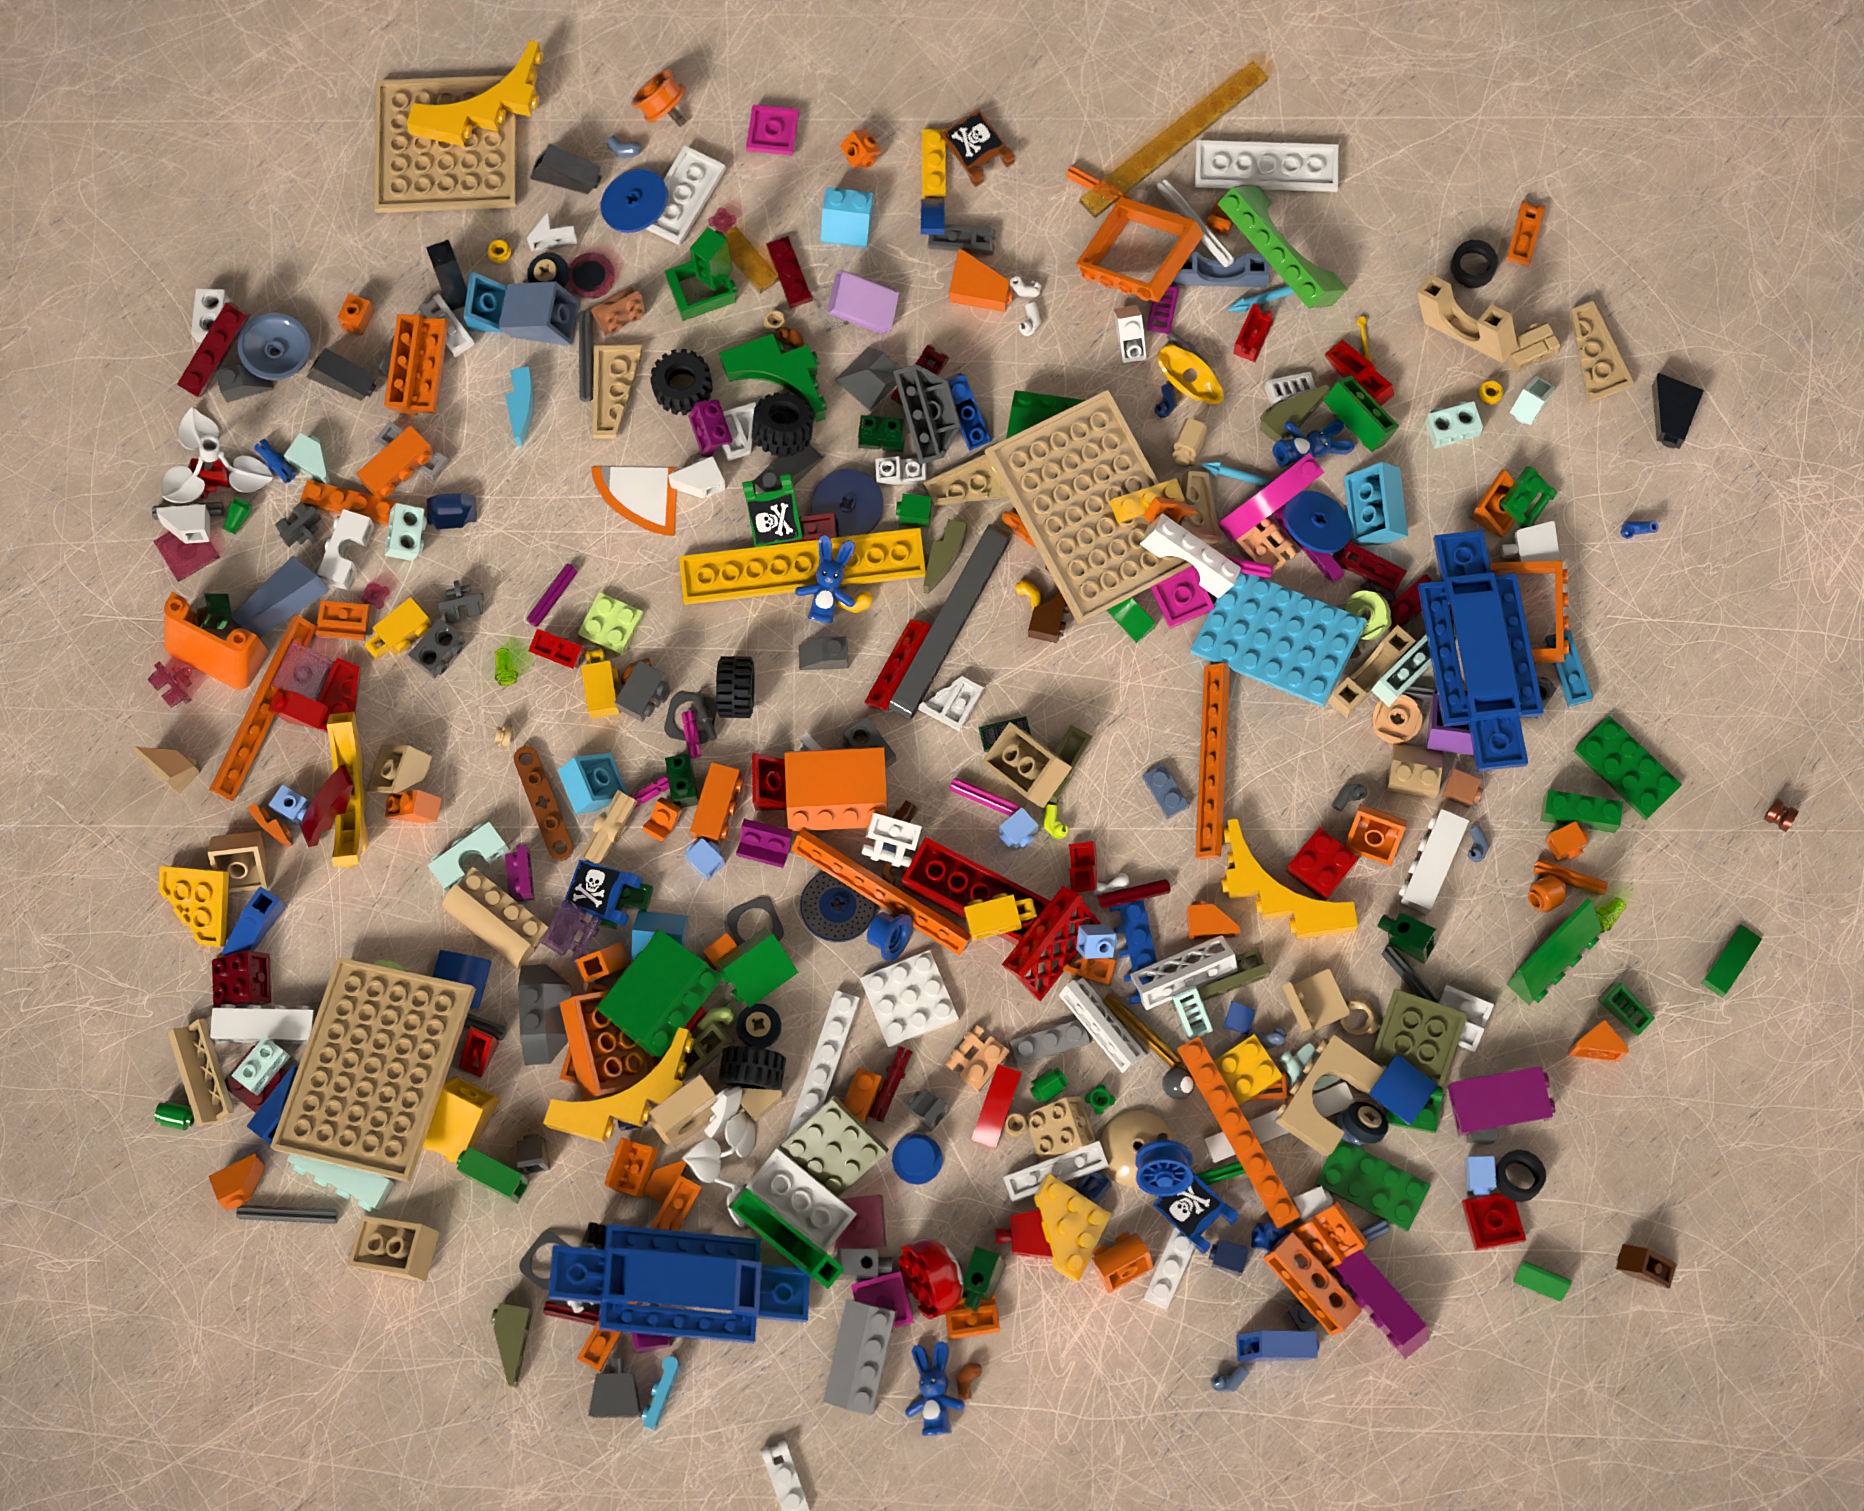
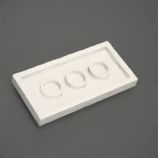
(689, 188)
(801, 1200)

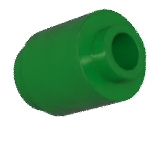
(1048, 1085)
(174, 1115)

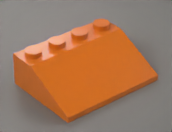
(835, 788)
(601, 1052)

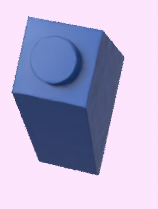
(1277, 1346)

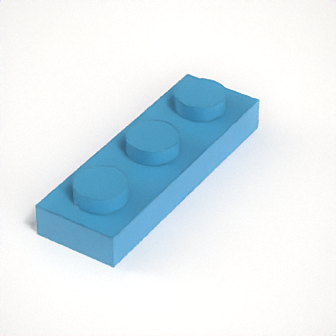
(1571, 673)

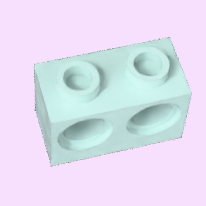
(1456, 429)
(399, 530)
(260, 1065)

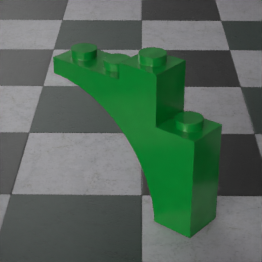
(767, 361)
(786, 1239)

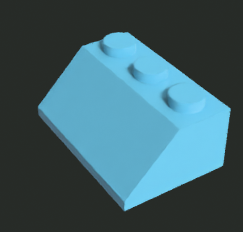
(1376, 505)

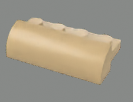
(494, 917)

